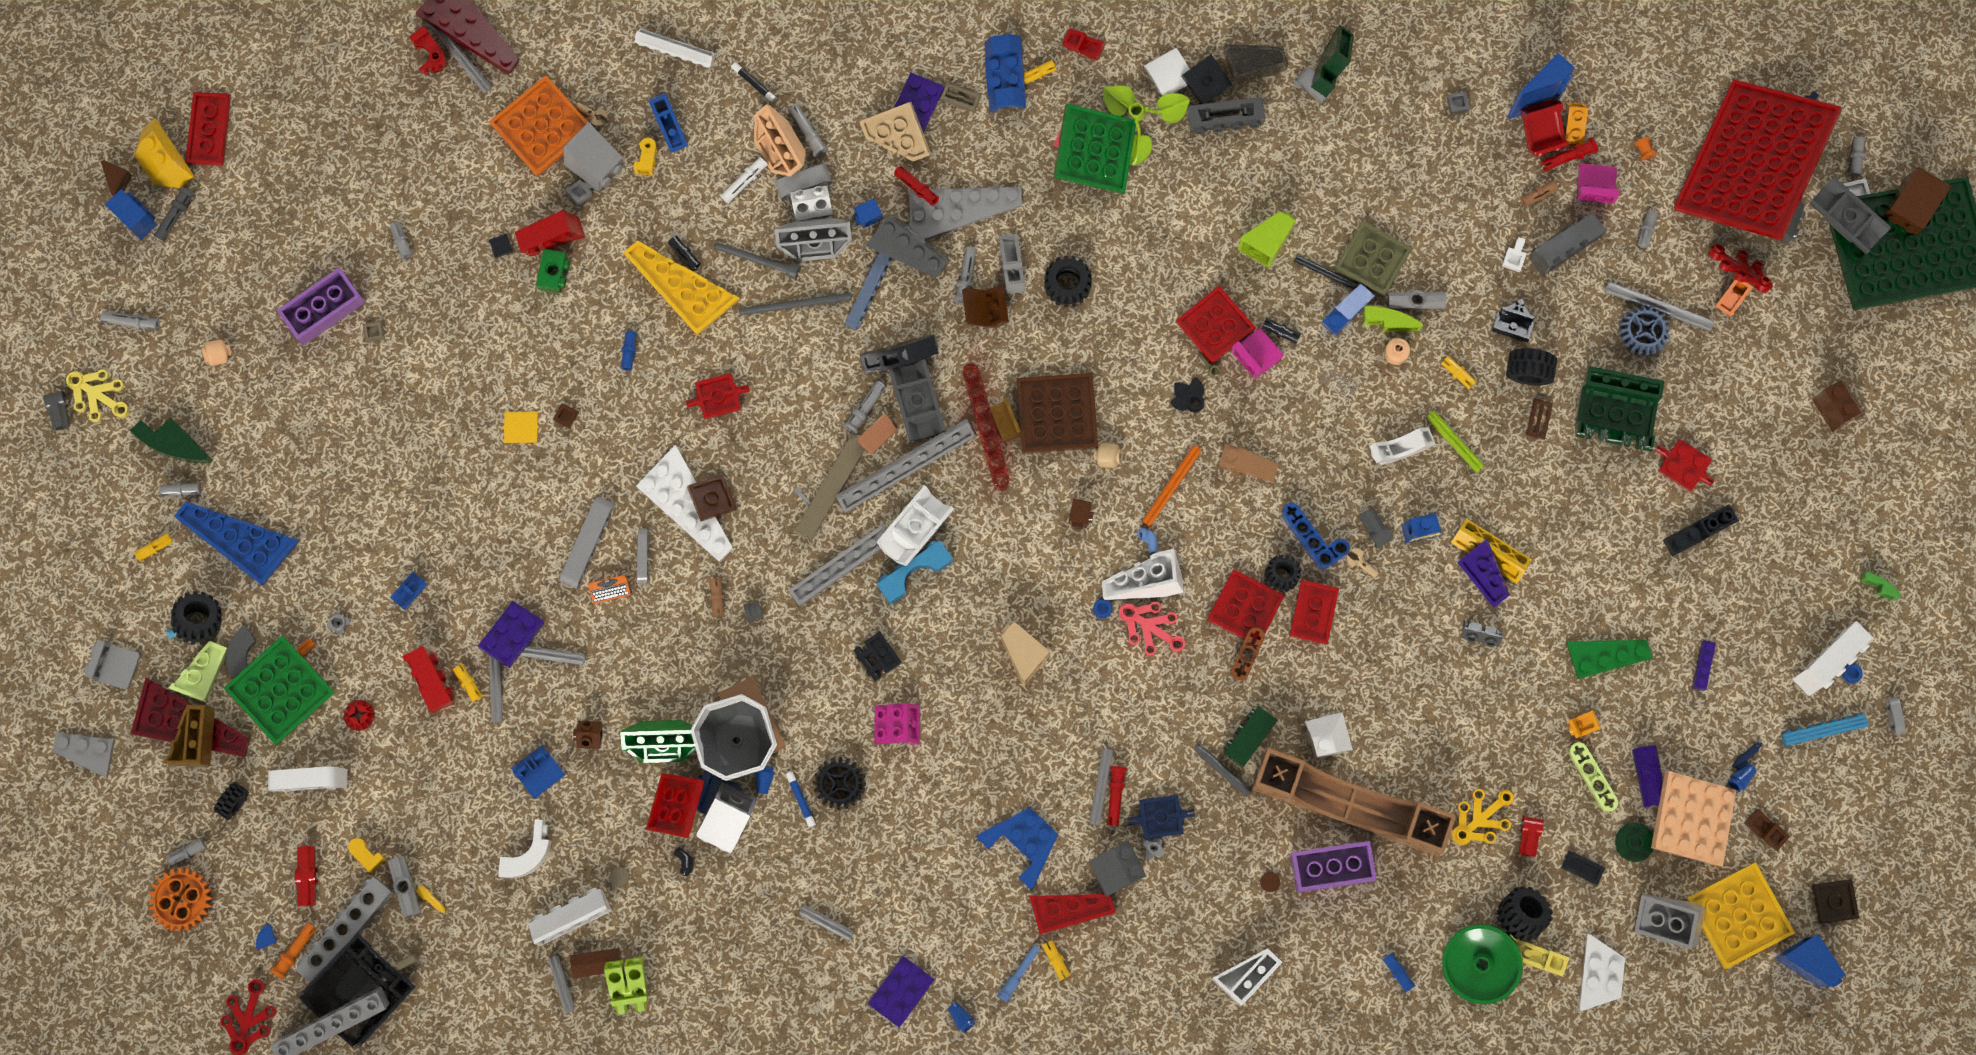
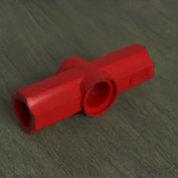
(306, 876)

